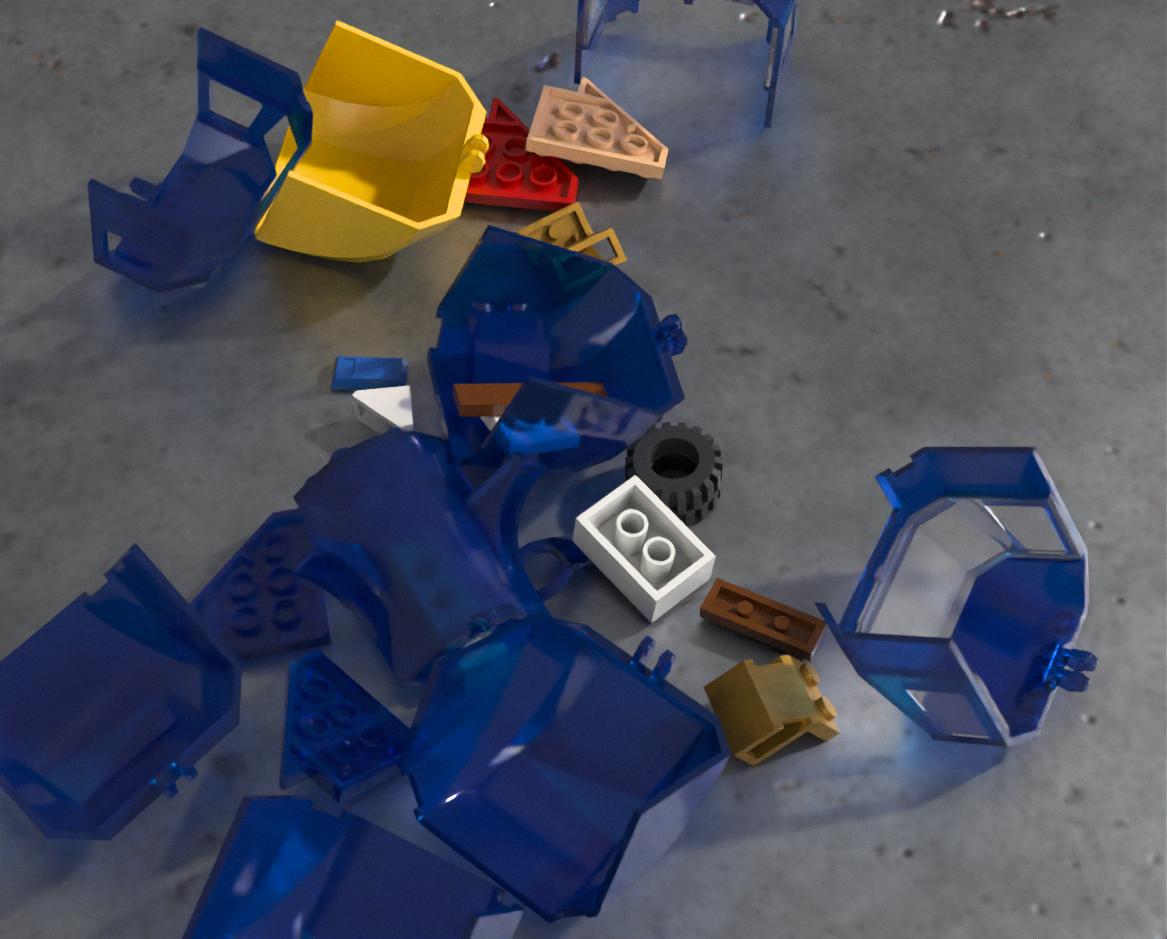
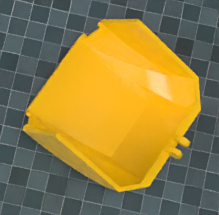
(383, 156)

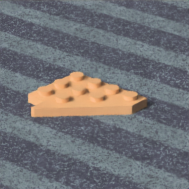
(593, 131)

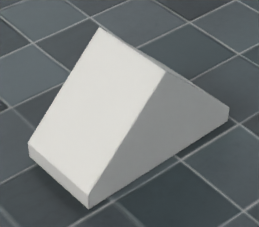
(385, 408)

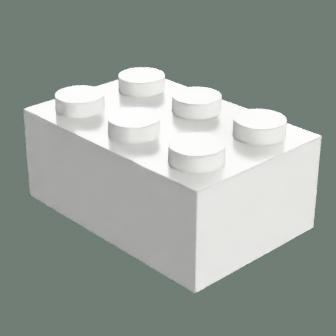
(643, 548)

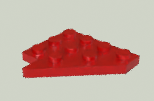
(515, 175)

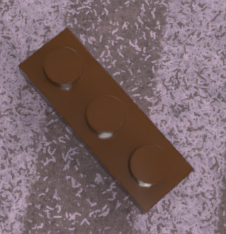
(763, 619)

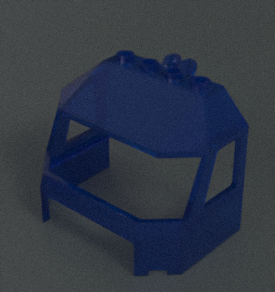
(215, 183)

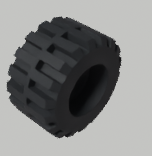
(680, 450)

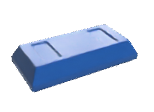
(368, 373)

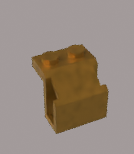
(572, 231)
(770, 706)

